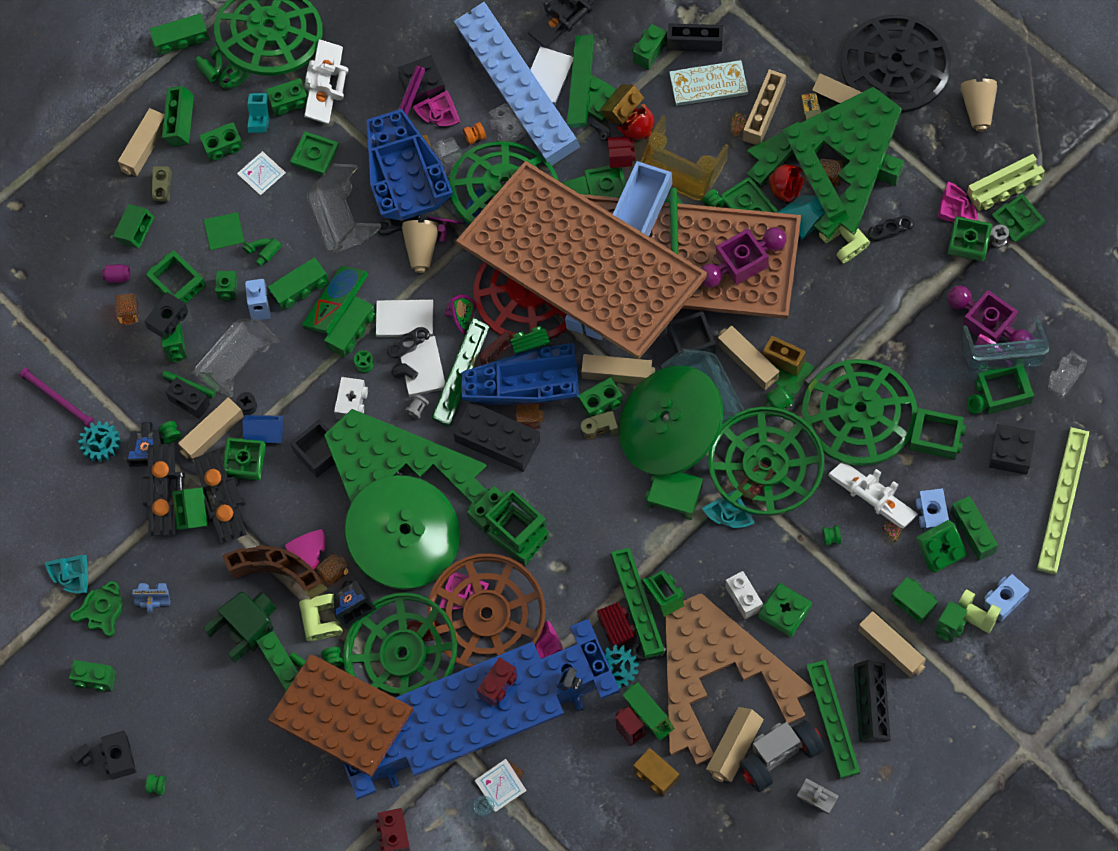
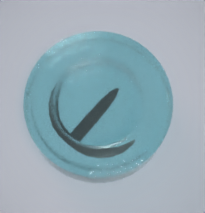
(484, 805)

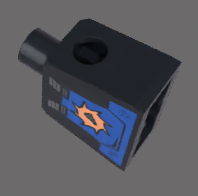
(138, 446)
(352, 603)

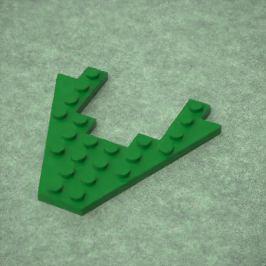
(856, 131)
(372, 449)

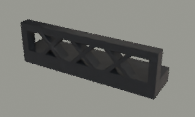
(868, 700)

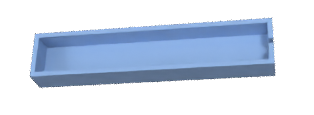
(517, 84)
(639, 208)

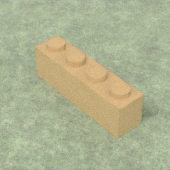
(764, 107)

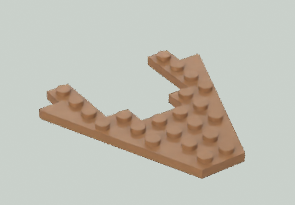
(704, 642)

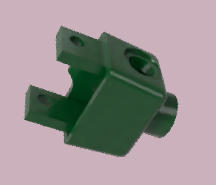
(246, 620)

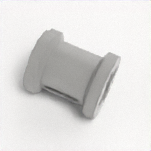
(1002, 240)
(416, 406)

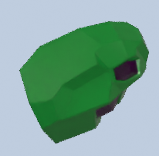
(232, 77)

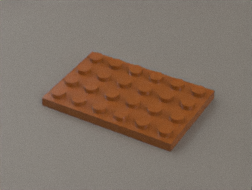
(341, 715)

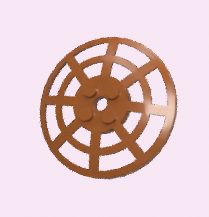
(488, 600)

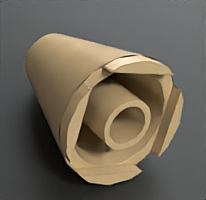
(979, 102)
(420, 243)

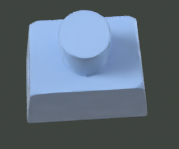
(257, 296)

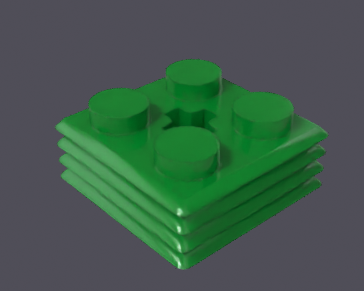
(959, 242)
(536, 339)
(236, 450)
(931, 545)
(791, 619)

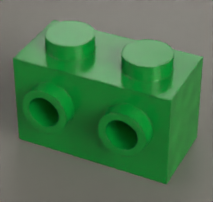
(650, 46)
(287, 97)
(133, 226)
(189, 508)
(477, 511)
(914, 600)
(951, 622)
(92, 675)

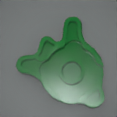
(101, 608)

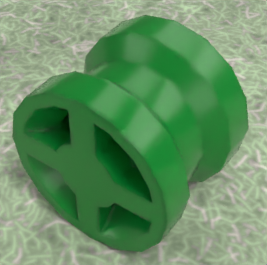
(713, 199)
(363, 357)
(169, 432)
(831, 535)
(332, 656)
(155, 784)

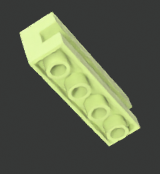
(1005, 183)

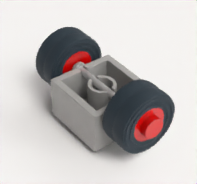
(776, 748)

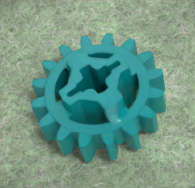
(108, 437)
(623, 671)

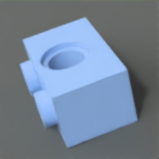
(934, 500)
(1013, 588)

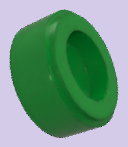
(976, 404)

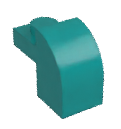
(258, 112)

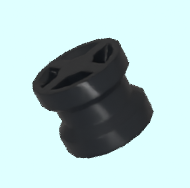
(250, 406)

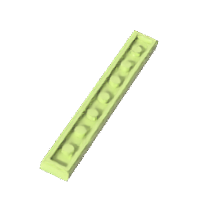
(1063, 501)

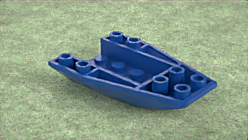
(404, 168)
(525, 378)

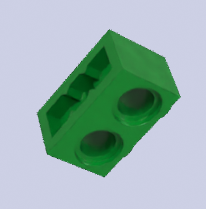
(219, 137)
(597, 395)

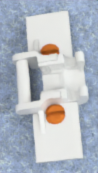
(317, 81)
(874, 493)

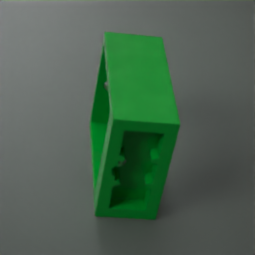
(186, 293)
(174, 345)
(1023, 384)
(933, 448)
(525, 536)
(531, 549)
(648, 711)

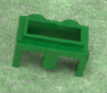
(667, 604)

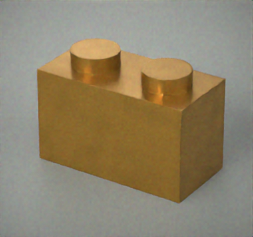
(621, 104)
(784, 355)
(656, 772)

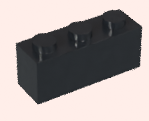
(695, 37)

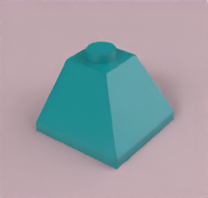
(810, 211)

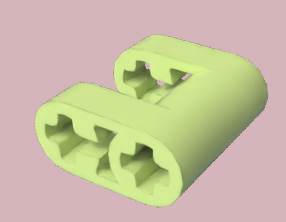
(856, 244)
(977, 616)
(311, 620)

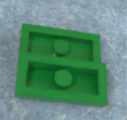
(1019, 218)

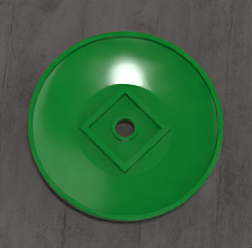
(692, 424)
(395, 557)

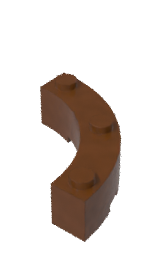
(275, 560)

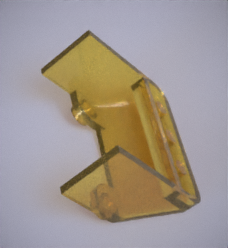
(688, 178)

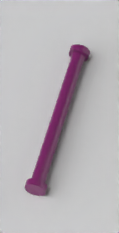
(25, 374)

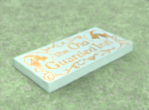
(708, 83)

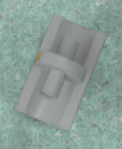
(817, 796)

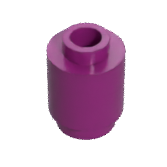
(116, 273)

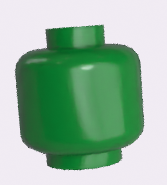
(780, 398)

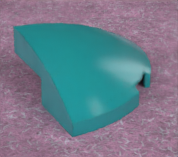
(726, 514)
(70, 573)

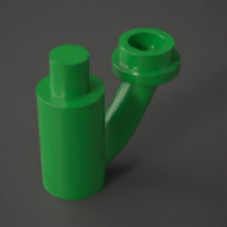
(210, 72)
(271, 247)

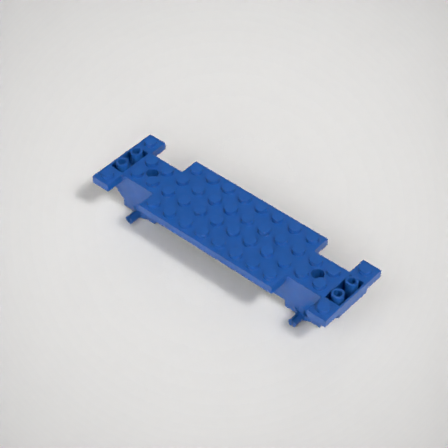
(455, 722)

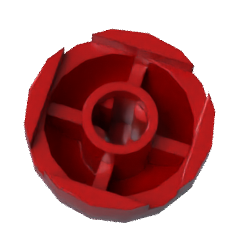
(638, 124)
(786, 182)

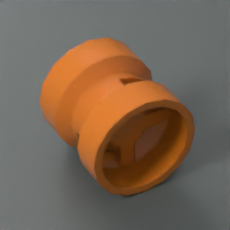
(474, 133)

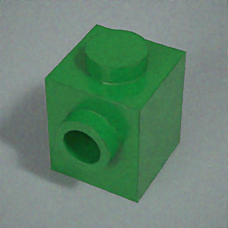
(226, 285)

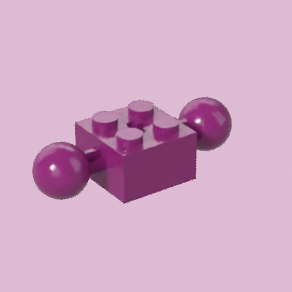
(743, 256)
(988, 316)

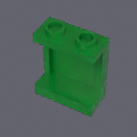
(675, 492)

